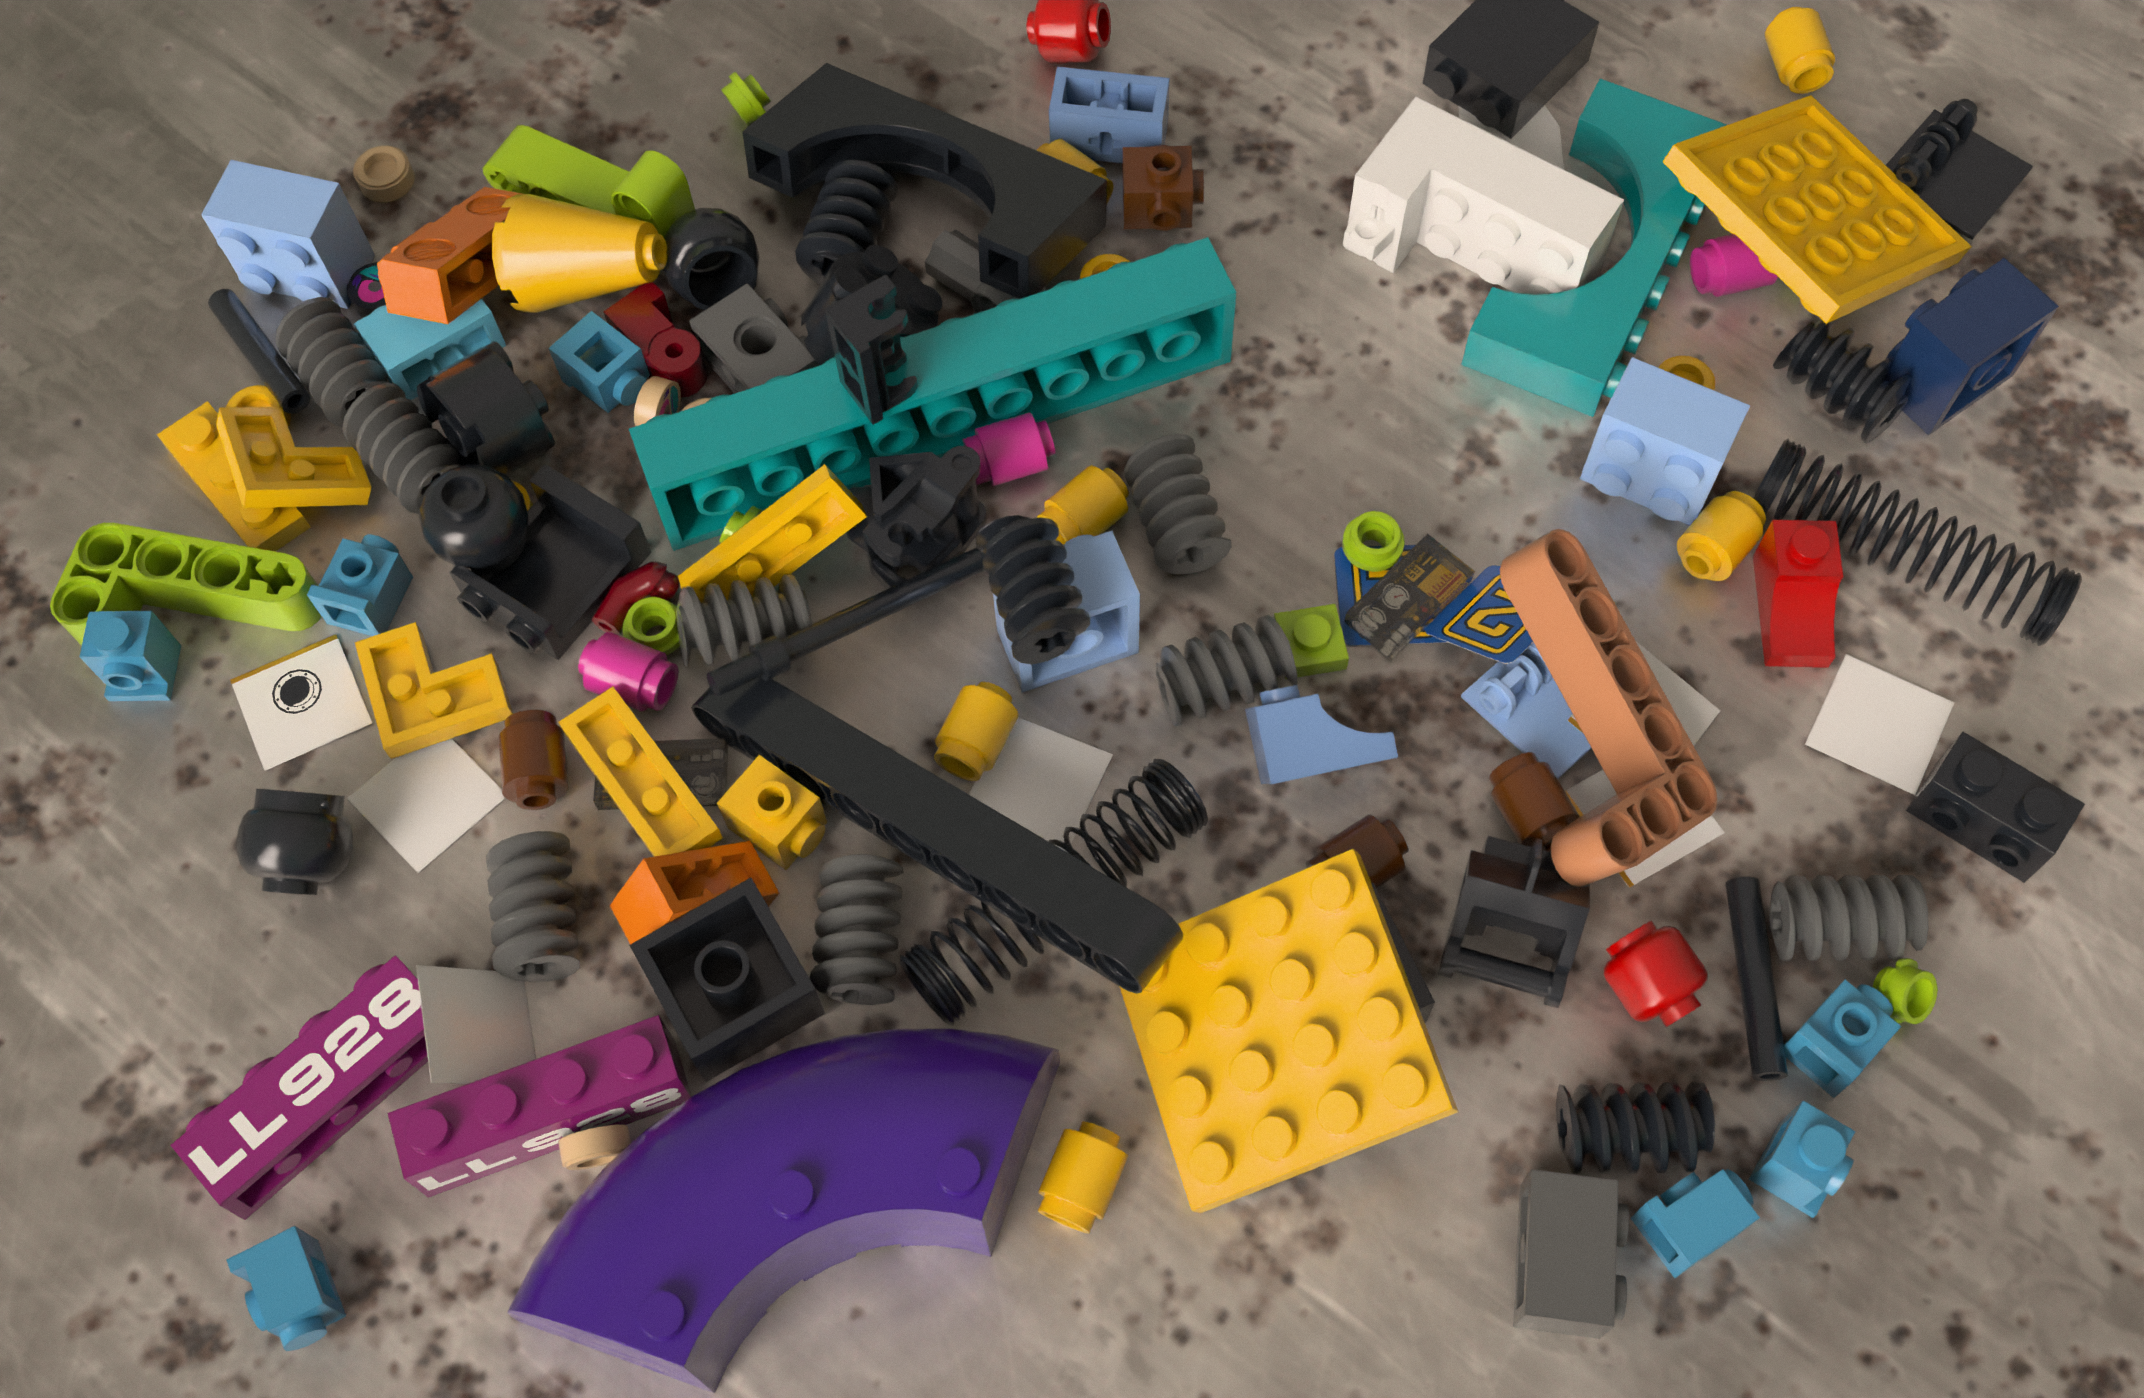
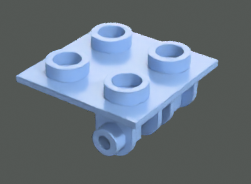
(1529, 710)

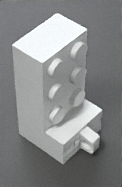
(1478, 206)

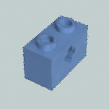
(1108, 111)

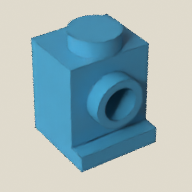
(607, 371)
(362, 586)
(131, 655)
(1828, 1050)
(1805, 1159)
(1696, 1218)
(290, 1287)

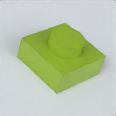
(1315, 639)

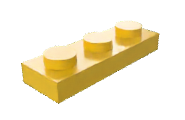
(200, 452)
(780, 536)
(639, 776)

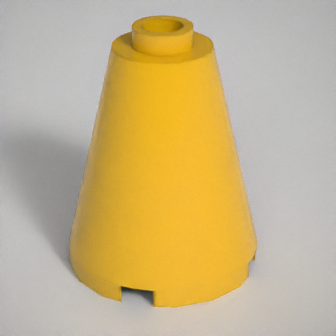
(571, 253)

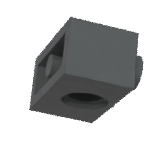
(740, 329)

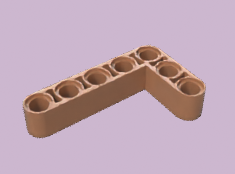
(1619, 708)

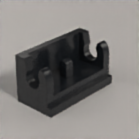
(868, 347)

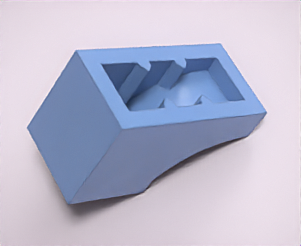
(1300, 740)

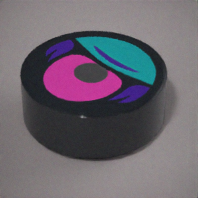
(366, 290)

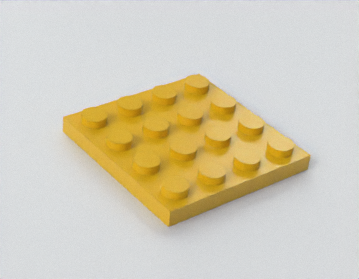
(1816, 207)
(1285, 1035)

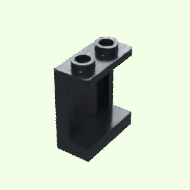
(564, 572)

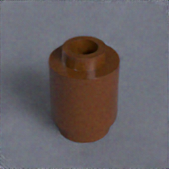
(533, 759)
(1531, 799)
(1377, 843)

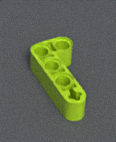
(555, 170)
(134, 566)

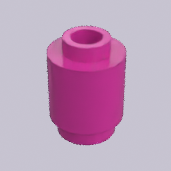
(1727, 267)
(1011, 449)
(635, 671)

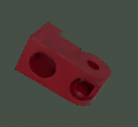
(667, 351)

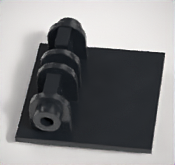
(1958, 169)

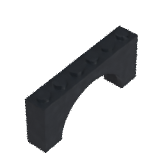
(1035, 204)

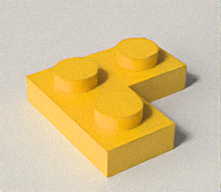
(278, 474)
(422, 706)

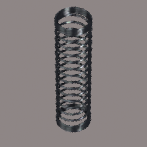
(2054, 599)
(934, 985)

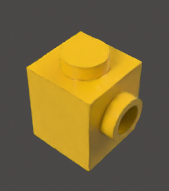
(774, 813)

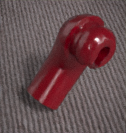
(627, 590)

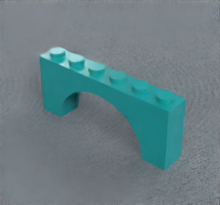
(1573, 340)

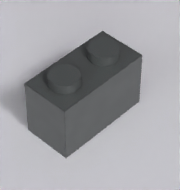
(1569, 1254)

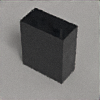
(1509, 58)

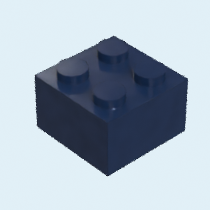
(1968, 342)

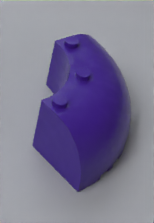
(782, 1179)

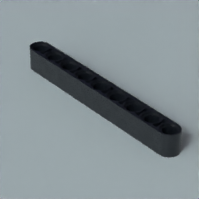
(948, 831)

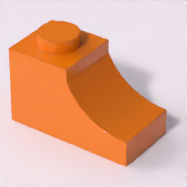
(679, 882)

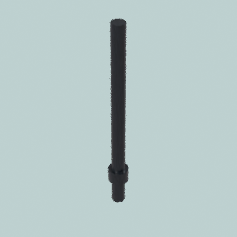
(774, 655)

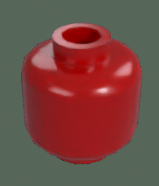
(1069, 30)
(1655, 974)

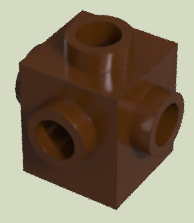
(1160, 187)

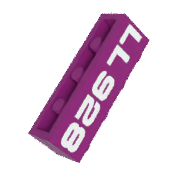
(309, 1092)
(536, 1104)

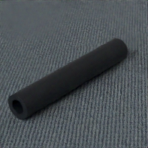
(259, 351)
(1756, 979)

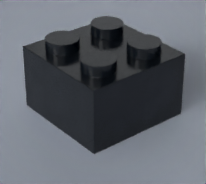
(728, 979)

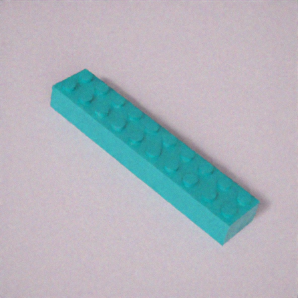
(1030, 354)

